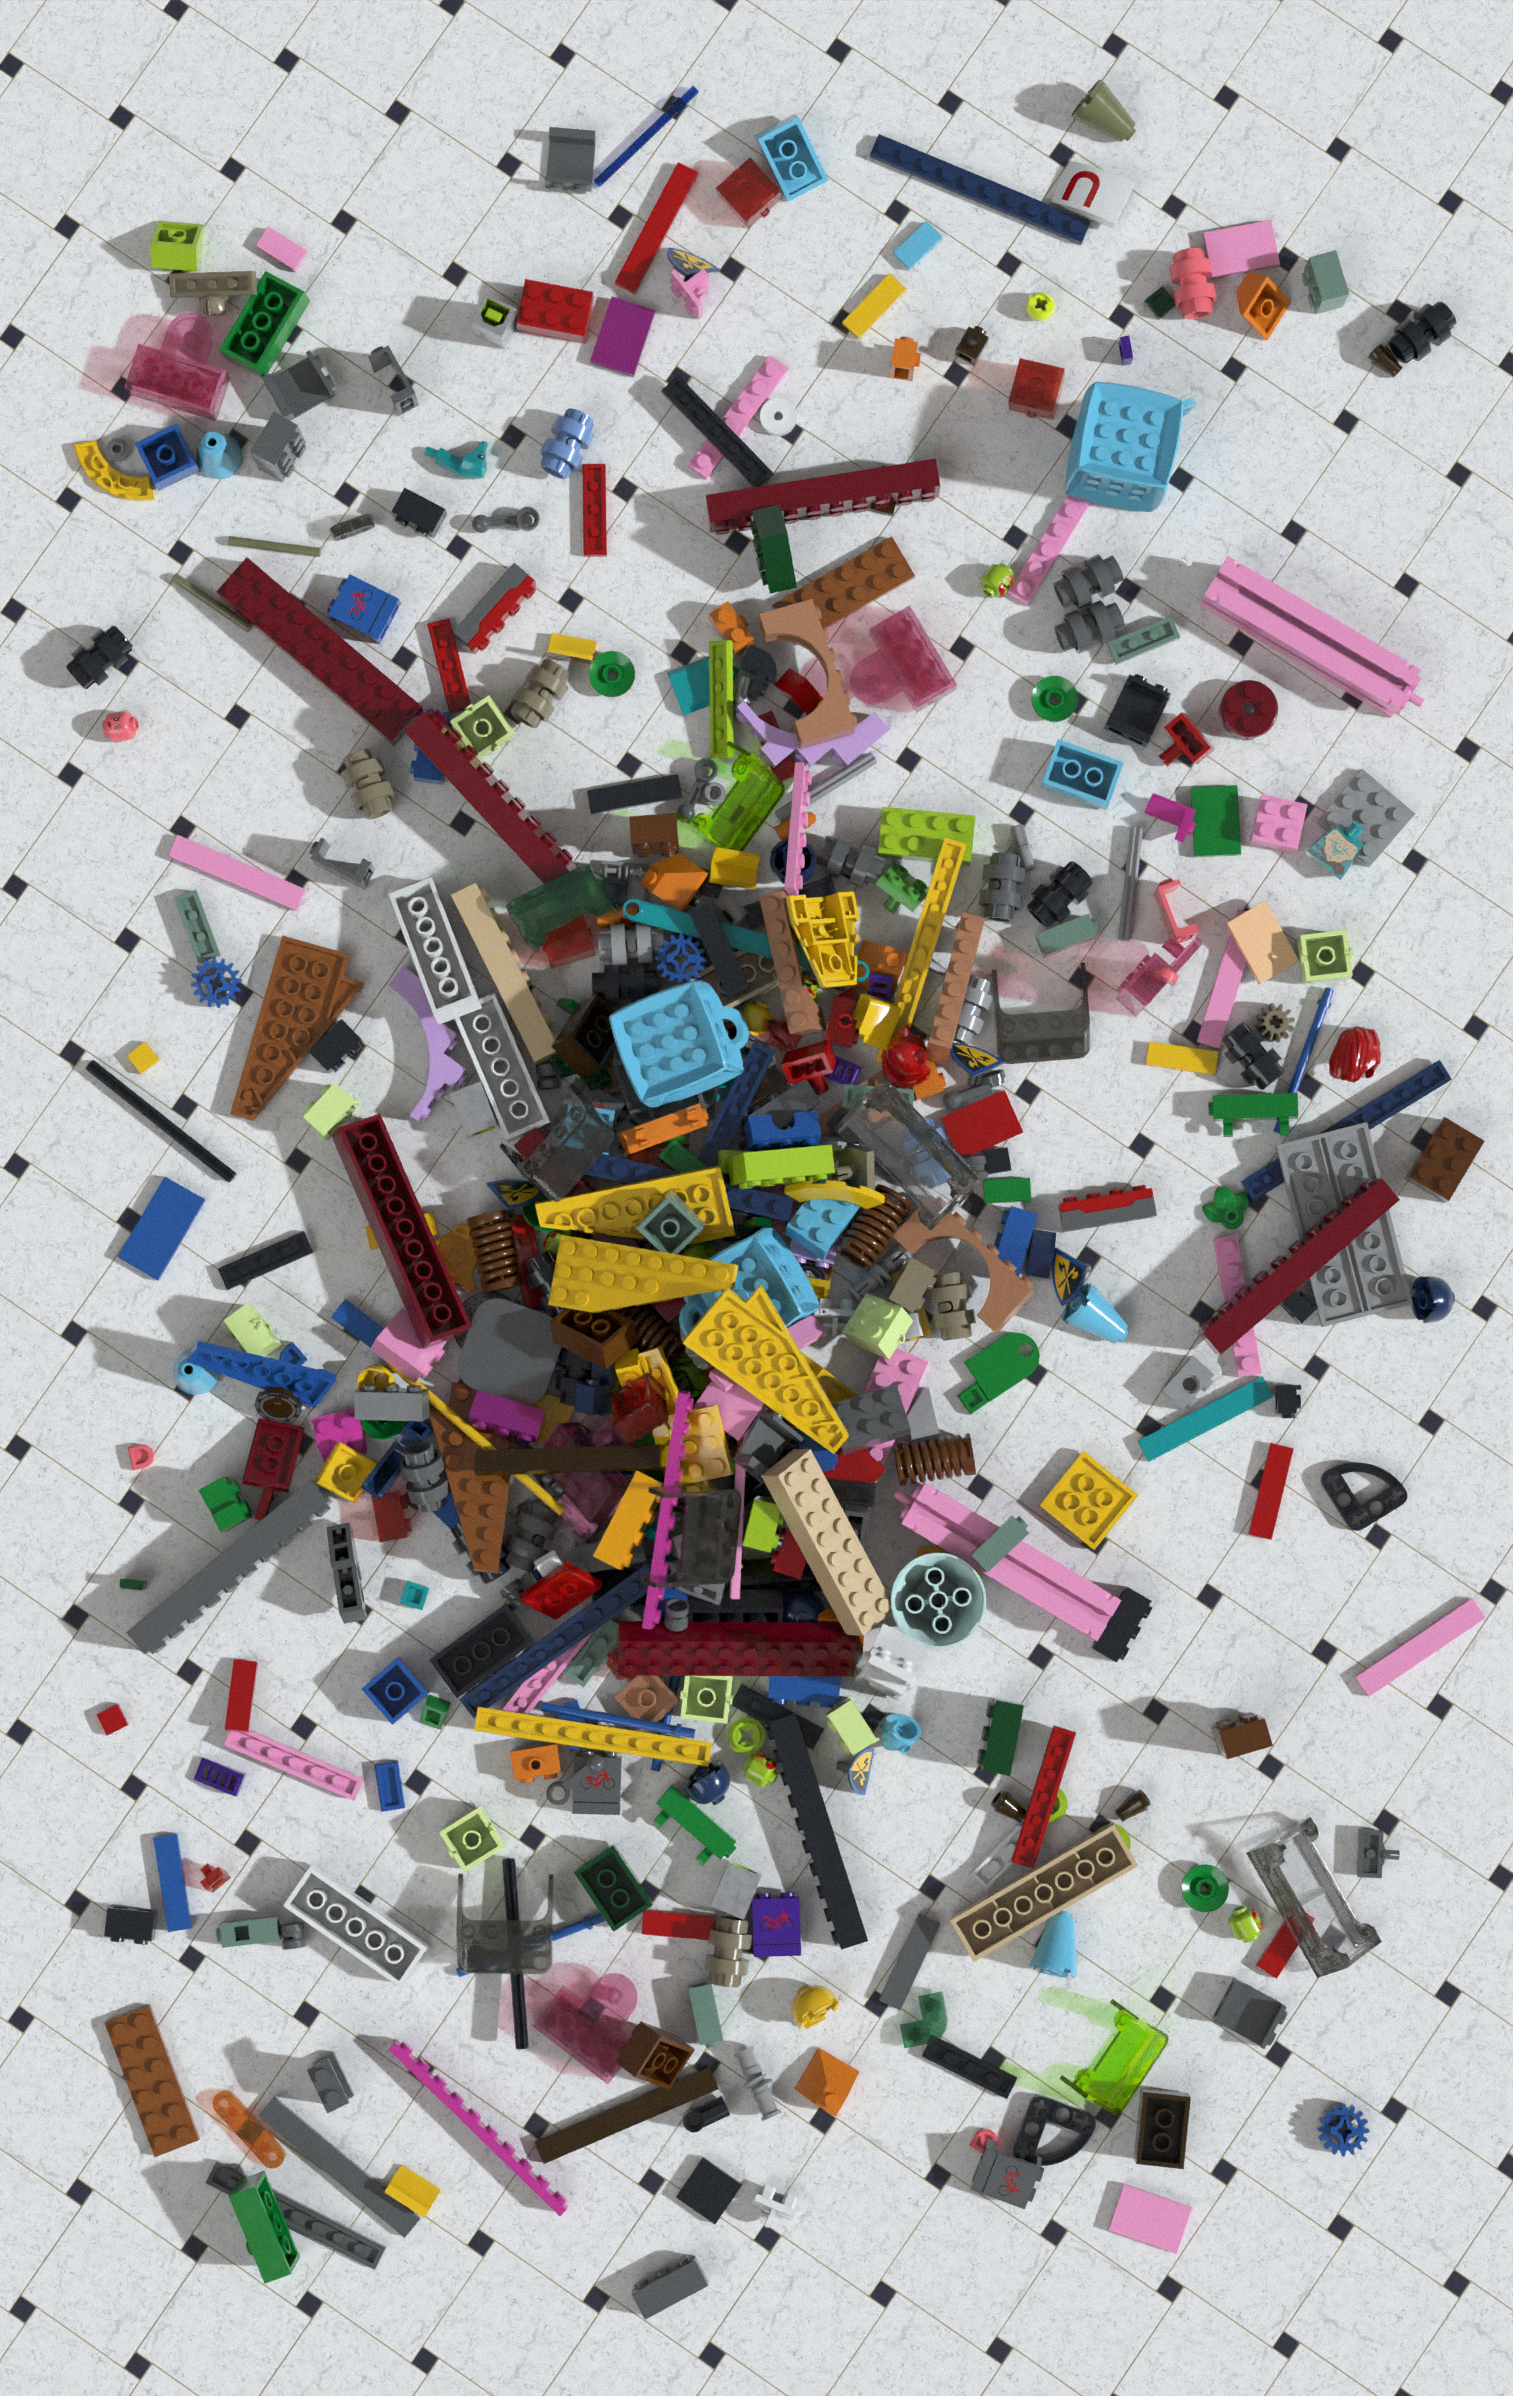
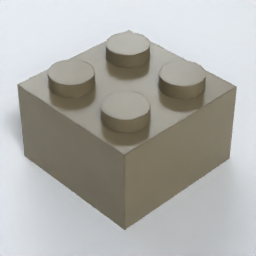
(910, 1285)

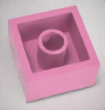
(1278, 823)

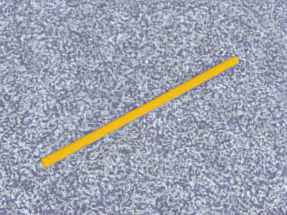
(483, 1443)

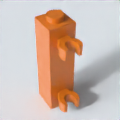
(663, 1128)

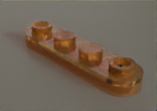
(249, 2129)

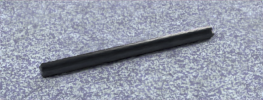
(161, 1121)
(517, 1980)

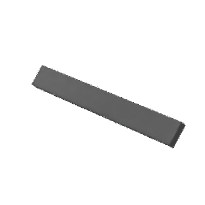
(339, 2166)
(308, 2220)

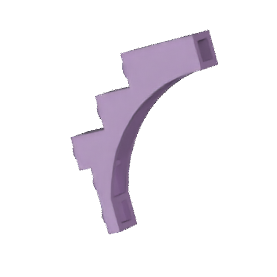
(781, 743)
(440, 1040)

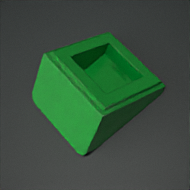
(434, 1712)

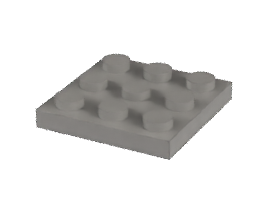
(1373, 809)

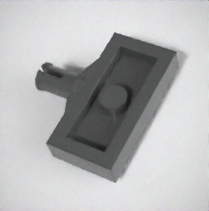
(1372, 1853)

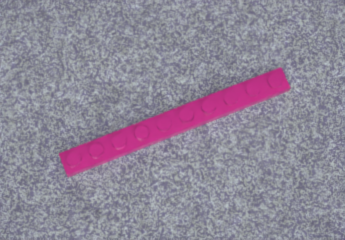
(666, 1520)
(487, 2134)

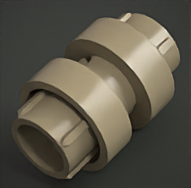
(546, 684)
(364, 775)
(948, 1292)
(726, 1963)

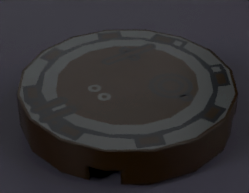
(278, 1405)

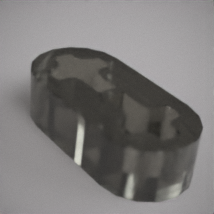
(352, 527)

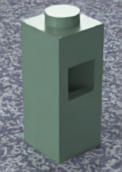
(1067, 935)
(1000, 1543)
(249, 1931)
(705, 2014)

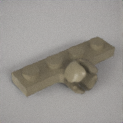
(213, 288)

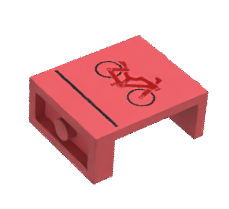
(1182, 934)

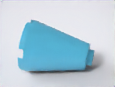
(219, 455)
(1095, 1315)
(197, 1382)
(1057, 1947)

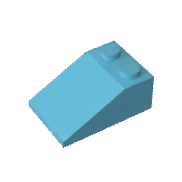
(791, 157)

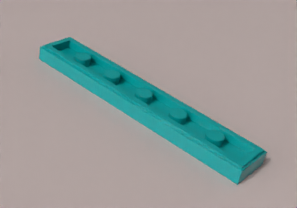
(1205, 1419)

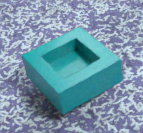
(414, 1595)

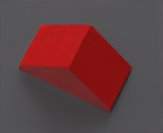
(799, 691)

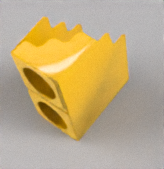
(876, 1020)

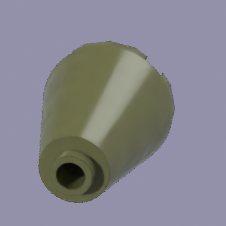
(1105, 113)

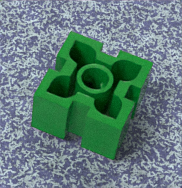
(225, 1503)

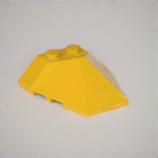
(827, 935)

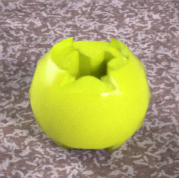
(1042, 298)

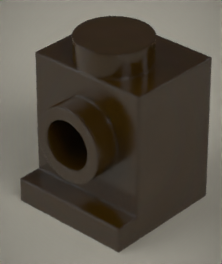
(970, 352)

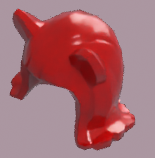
(905, 1059)

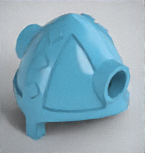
(899, 1733)

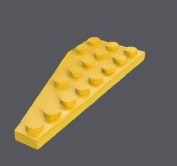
(619, 1208)
(614, 1276)

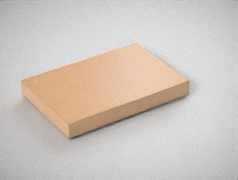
(1262, 942)

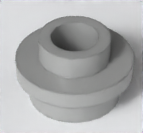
(122, 455)
(717, 787)

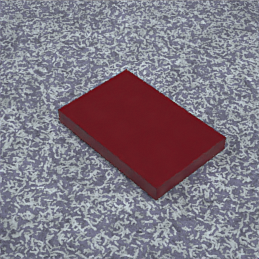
(273, 1455)

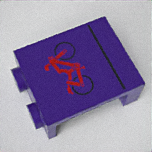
(776, 1925)

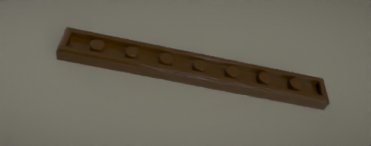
(568, 1460)
(626, 2115)

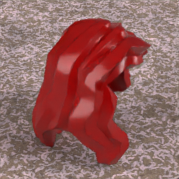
(1354, 1054)

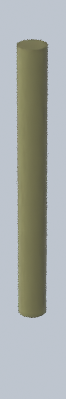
(274, 546)
(211, 602)

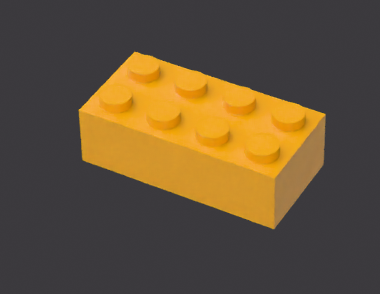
(629, 1523)

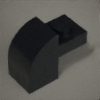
(761, 665)

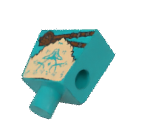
(1338, 848)

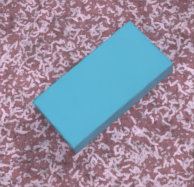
(917, 245)

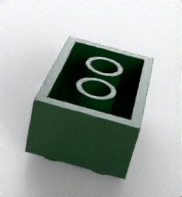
(773, 549)
(1000, 1736)
(613, 1887)

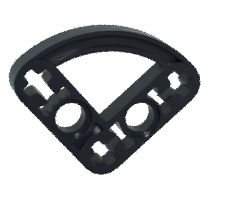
(1354, 1506)
(1049, 2114)

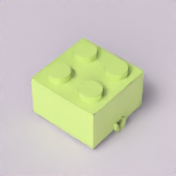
(483, 727)
(1324, 957)
(330, 1110)
(877, 1326)
(249, 1329)
(706, 1698)
(851, 1727)
(472, 1839)

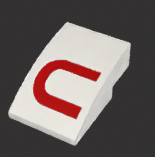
(1092, 193)

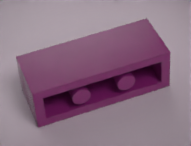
(506, 1417)

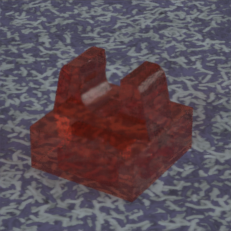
(214, 1877)

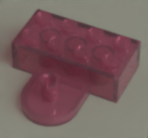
(179, 371)
(902, 663)
(1141, 986)
(593, 1493)
(591, 2025)

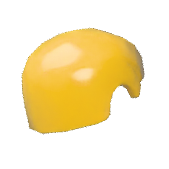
(376, 1375)

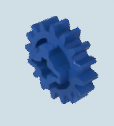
(691, 959)
(205, 979)
(1353, 2130)

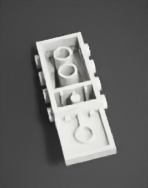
(890, 1663)

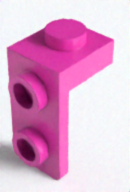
(1172, 813)

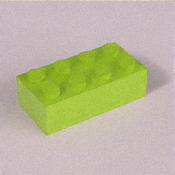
(920, 834)
(781, 1166)
(762, 1526)

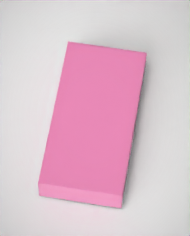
(281, 249)

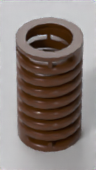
(873, 1229)
(489, 1253)
(654, 1332)
(915, 1458)

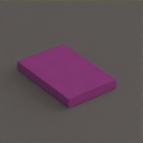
(622, 336)

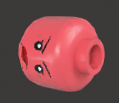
(120, 726)

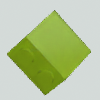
(176, 246)

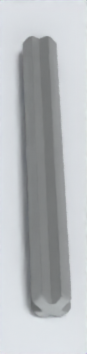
(831, 783)
(1130, 883)

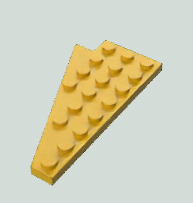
(761, 1356)

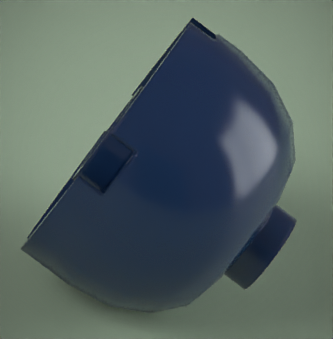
(779, 860)
(1432, 1300)
(802, 1607)
(708, 1784)

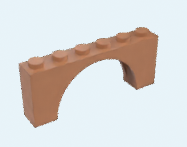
(801, 625)
(954, 988)
(800, 1009)
(1006, 1289)

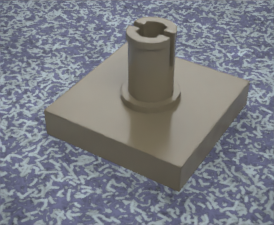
(855, 1167)

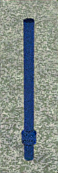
(678, 106)

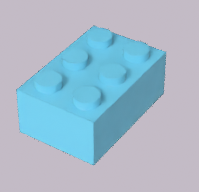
(1082, 774)
(821, 1223)

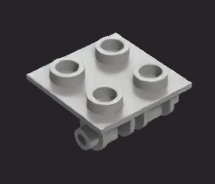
(629, 872)

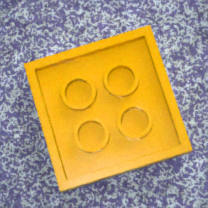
(706, 1446)
(1088, 1500)

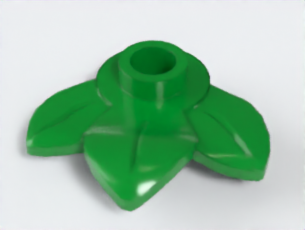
(1224, 1205)

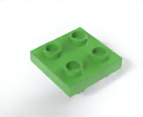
(902, 889)

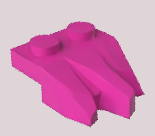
(338, 1427)

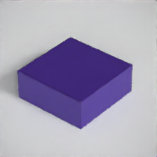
(1125, 350)

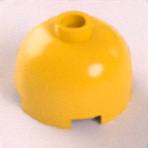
(812, 2005)

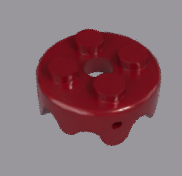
(1248, 726)

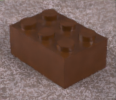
(654, 835)
(1444, 1159)
(594, 1336)
(1241, 1736)
(654, 2055)

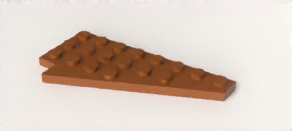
(298, 1009)
(478, 1499)

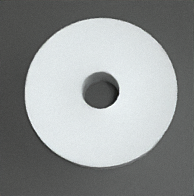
(778, 427)

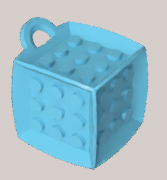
(1125, 446)
(678, 1043)
(762, 1261)

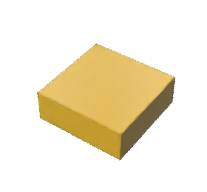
(143, 1057)

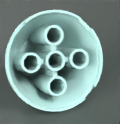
(938, 1600)

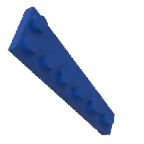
(264, 1372)

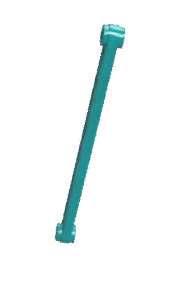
(739, 938)

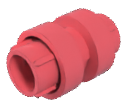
(1191, 274)

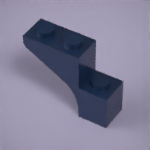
(594, 1393)
(388, 1468)

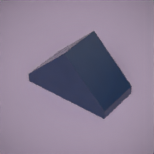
(1041, 1254)

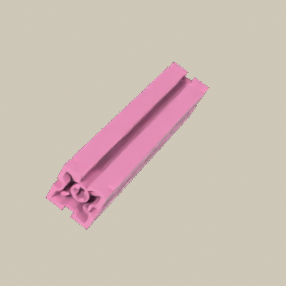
(1312, 638)
(1021, 1570)

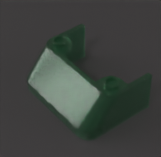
(559, 903)

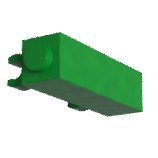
(1254, 1107)
(697, 1823)

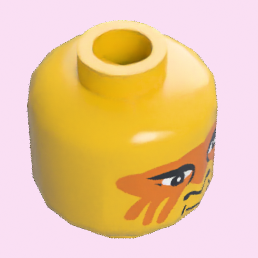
(757, 1017)

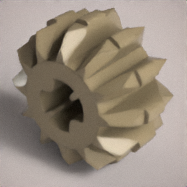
(1279, 1016)

